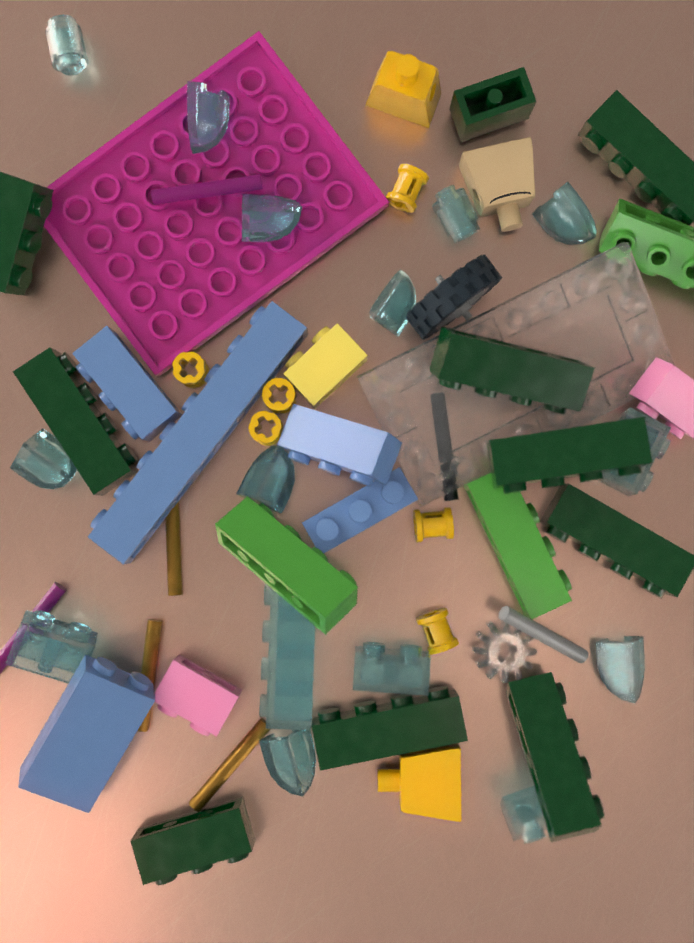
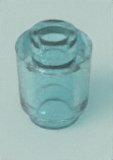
(66, 45)
(456, 213)

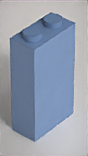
(87, 733)

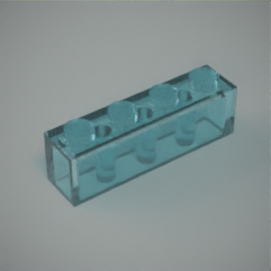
(288, 666)

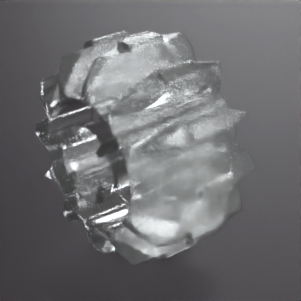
(491, 647)

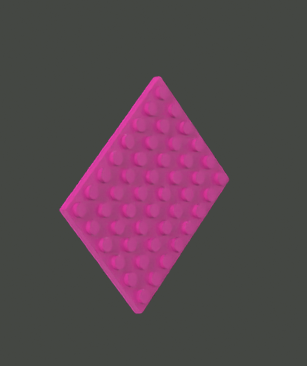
(181, 267)

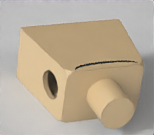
(501, 180)

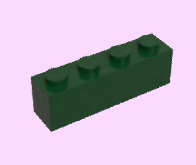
(642, 157)
(510, 370)
(76, 421)
(569, 453)
(618, 540)
(388, 728)
(553, 757)

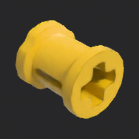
(407, 188)
(181, 374)
(280, 384)
(255, 426)
(433, 524)
(437, 631)

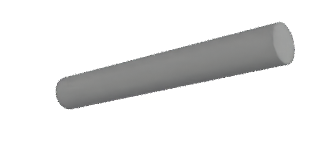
(543, 634)

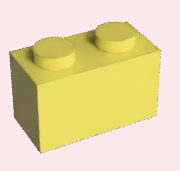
(324, 365)

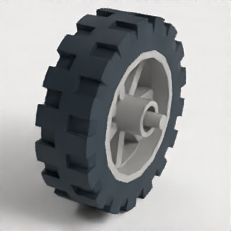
(453, 296)

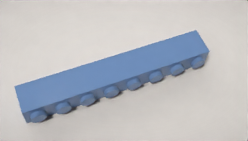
(198, 433)

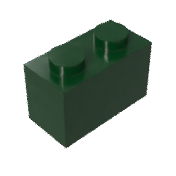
(492, 104)

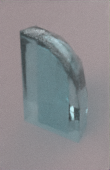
(206, 116)
(268, 217)
(566, 217)
(394, 303)
(44, 462)
(269, 479)
(622, 666)
(290, 760)

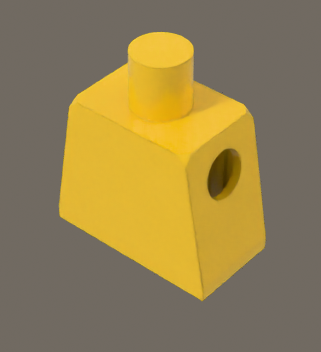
(406, 88)
(427, 782)

